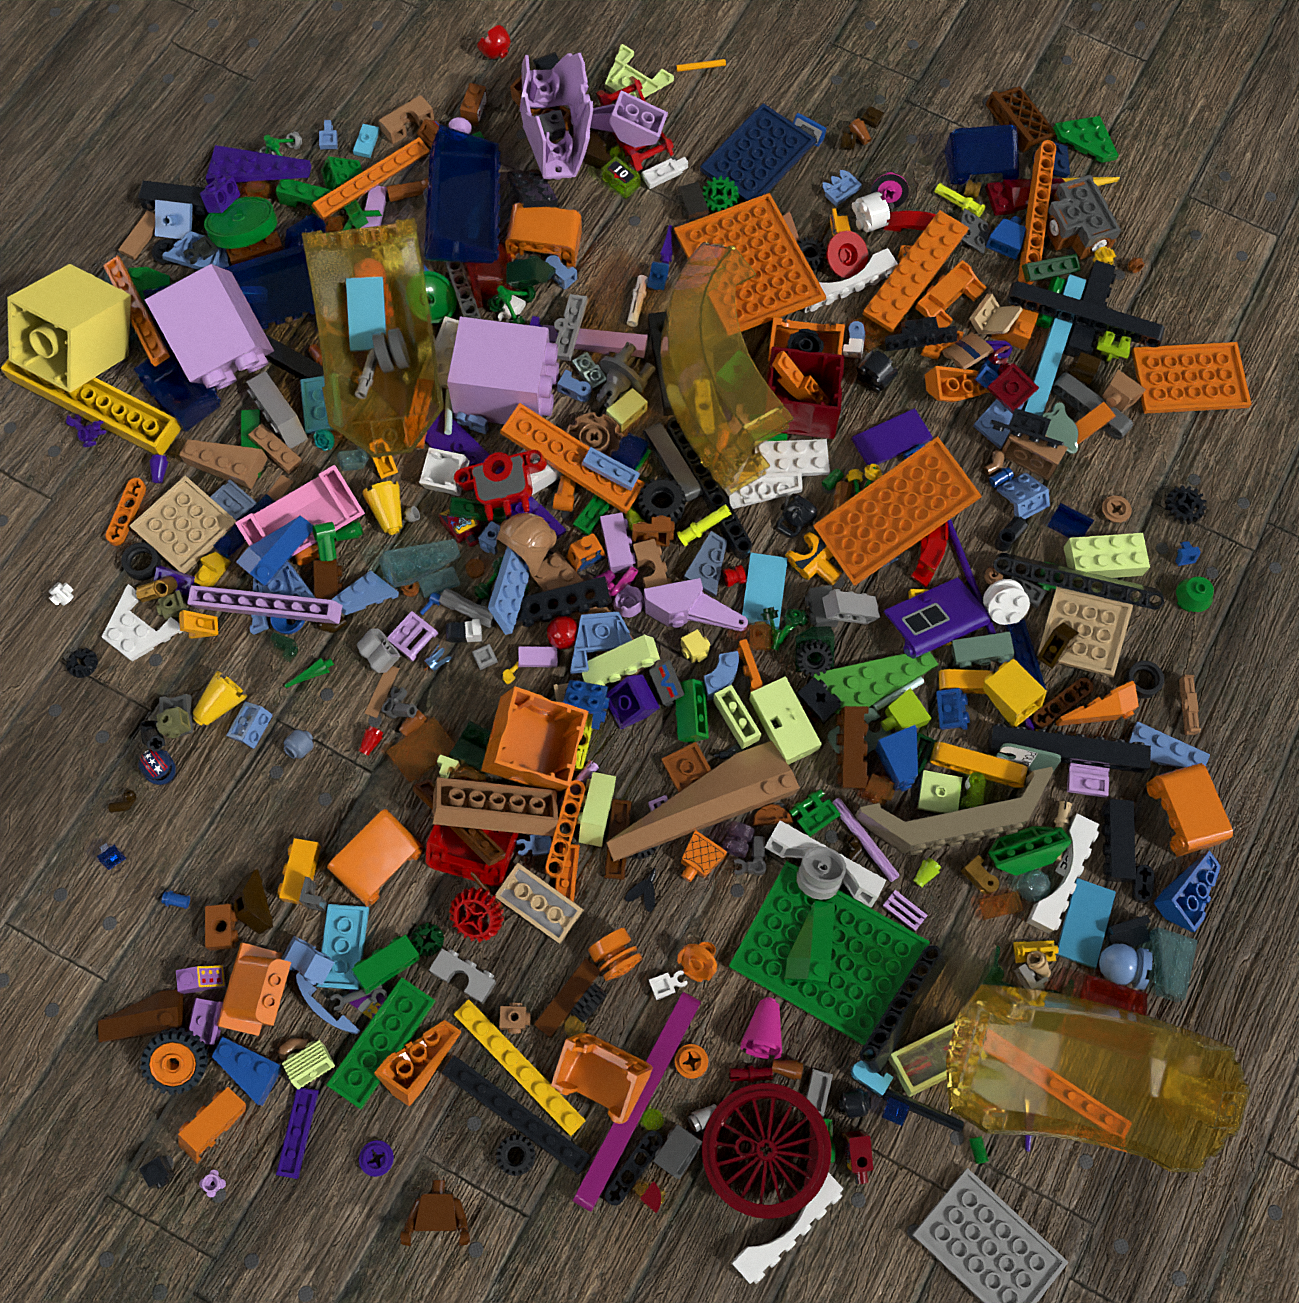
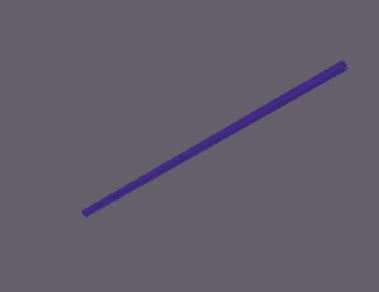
(974, 588)

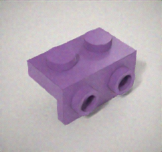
(204, 1020)

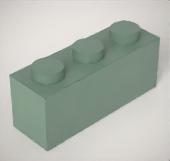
(982, 650)

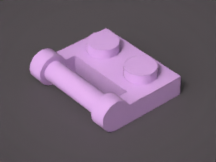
(406, 633)

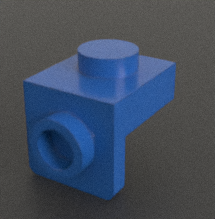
(658, 275)

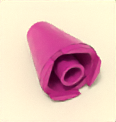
(764, 1031)

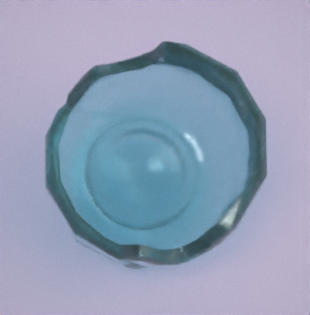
(1034, 885)

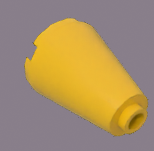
(385, 505)
(217, 699)

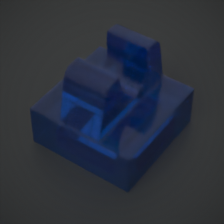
(110, 856)
(895, 1111)

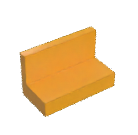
(838, 223)

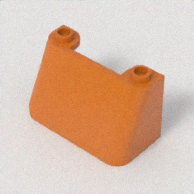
(830, 335)
(374, 856)
(601, 1074)

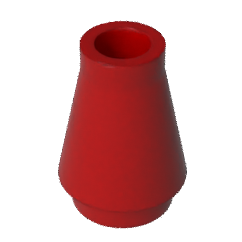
(370, 740)

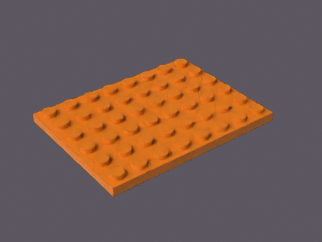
(765, 241)

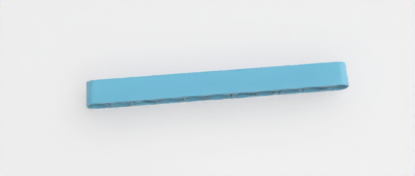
(1053, 351)

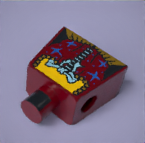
(461, 528)
(858, 1145)

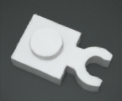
(517, 305)
(664, 985)

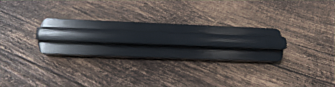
(926, 1111)

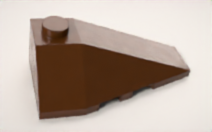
(144, 1018)

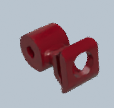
(1002, 361)

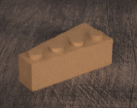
(225, 461)

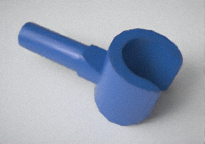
(434, 598)

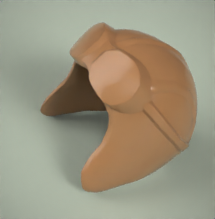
(528, 537)

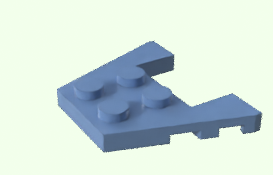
(284, 583)
(596, 634)

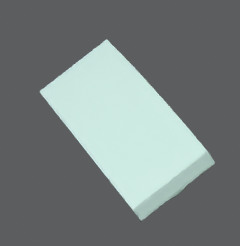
(588, 370)

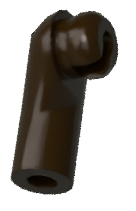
(331, 628)
(128, 800)
(855, 847)

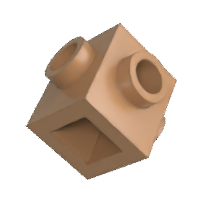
(508, 1013)

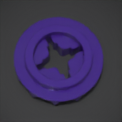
(366, 1155)

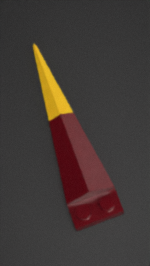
(1013, 194)

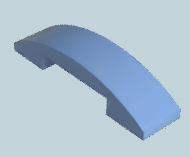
(307, 990)

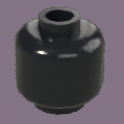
(855, 1103)

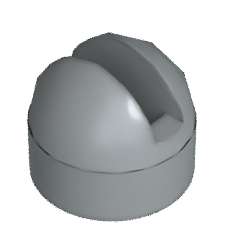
(412, 514)

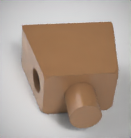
(1122, 391)

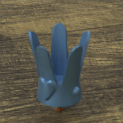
(431, 661)

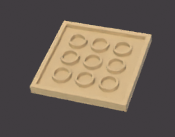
(183, 525)
(1100, 628)

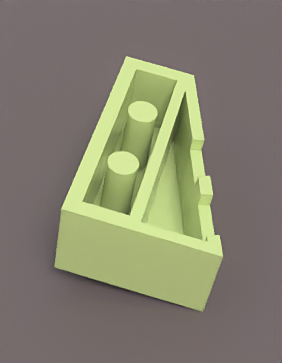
(596, 808)

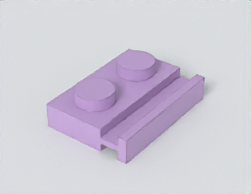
(1088, 780)

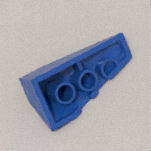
(271, 553)
(1187, 895)

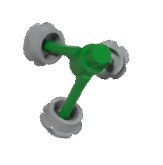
(272, 144)

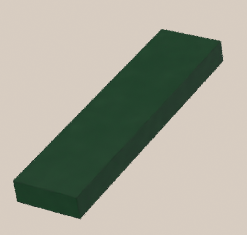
(1051, 268)

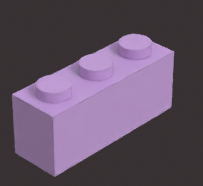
(617, 542)

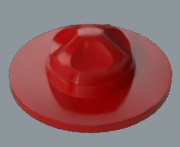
(847, 254)

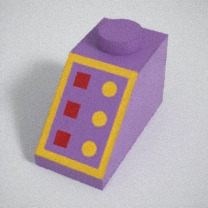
(200, 978)

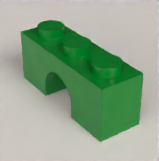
(291, 192)

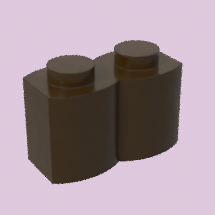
(1084, 368)

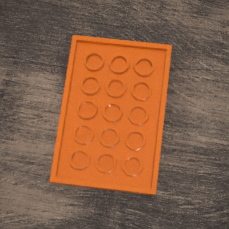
(1191, 377)

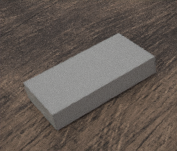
(818, 1089)

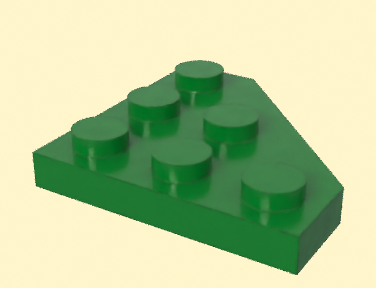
(1087, 136)

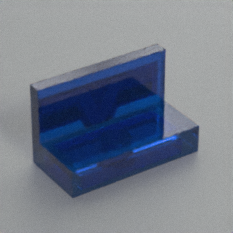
(1070, 522)

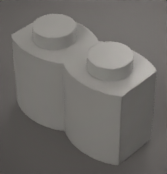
(378, 650)

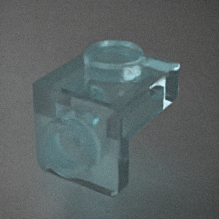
(353, 459)

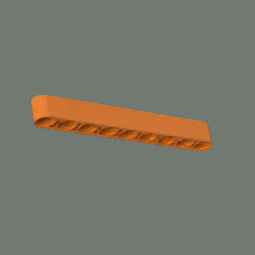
(1043, 172)

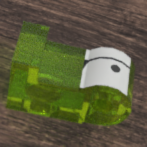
(975, 791)

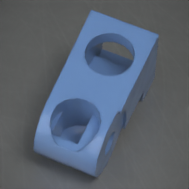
(563, 275)
(574, 388)

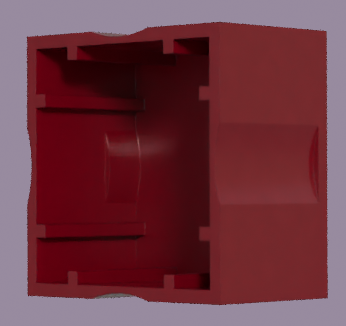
(827, 372)

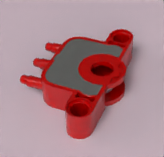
(506, 488)

